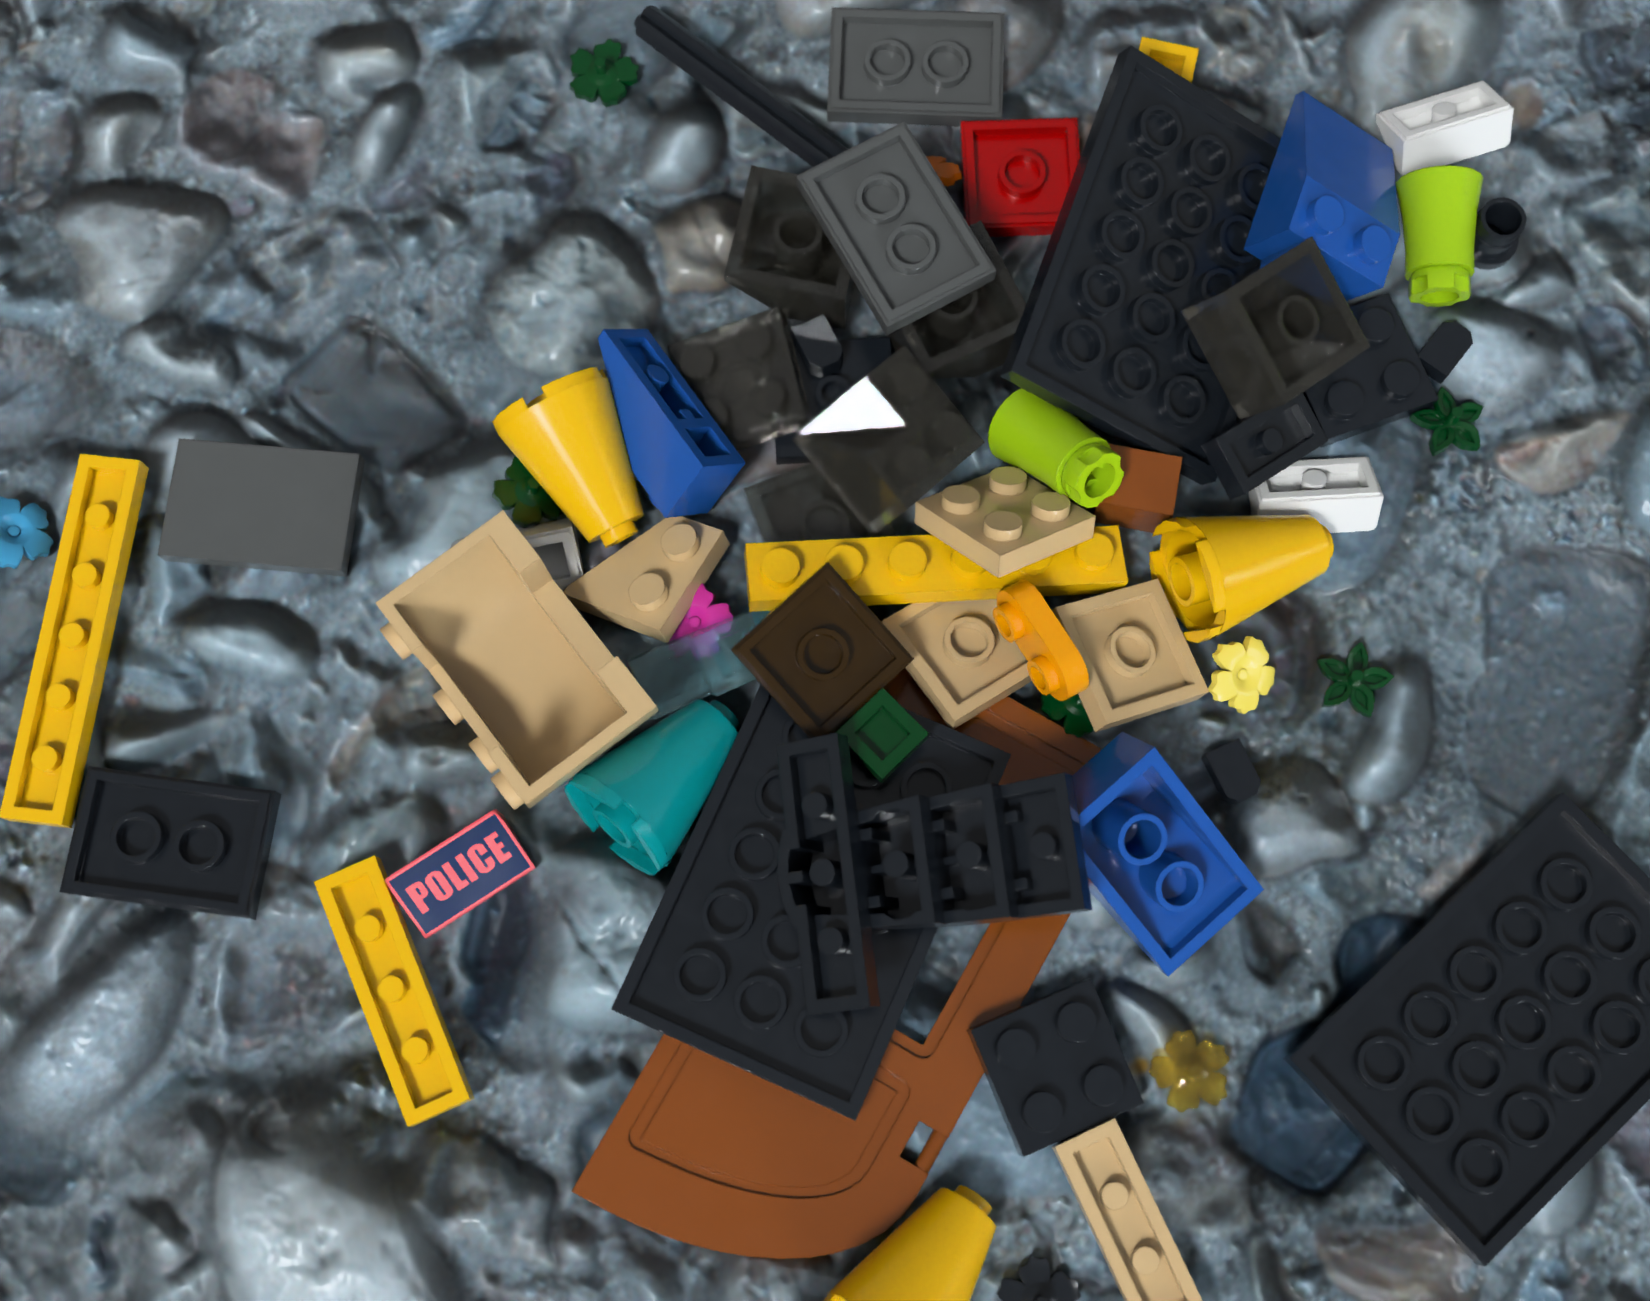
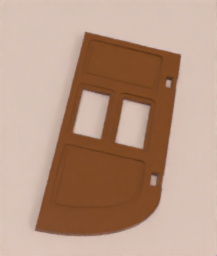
(780, 1177)

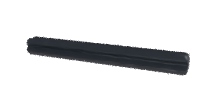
(736, 87)

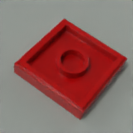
(1017, 173)

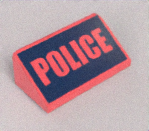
(460, 873)

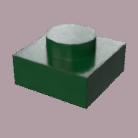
(883, 735)

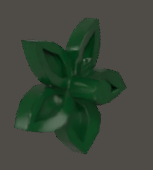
(1450, 423)
(1353, 681)

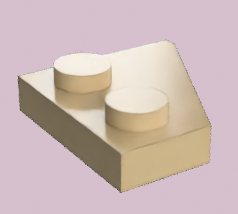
(652, 577)

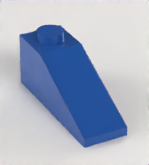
(665, 427)

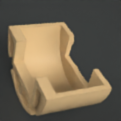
(514, 661)

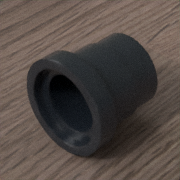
(1491, 248)

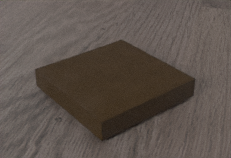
(821, 653)

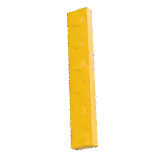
(926, 569)
(74, 642)

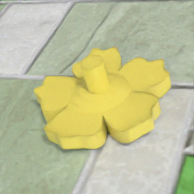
(1242, 674)

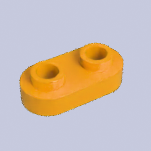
(1051, 654)

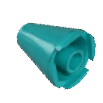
(656, 783)

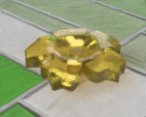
(1190, 1071)

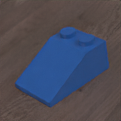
(1332, 187)
(1156, 853)

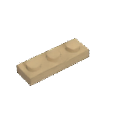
(1124, 1216)

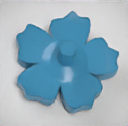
(22, 532)

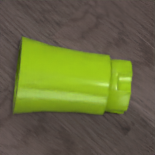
(1439, 232)
(1054, 449)

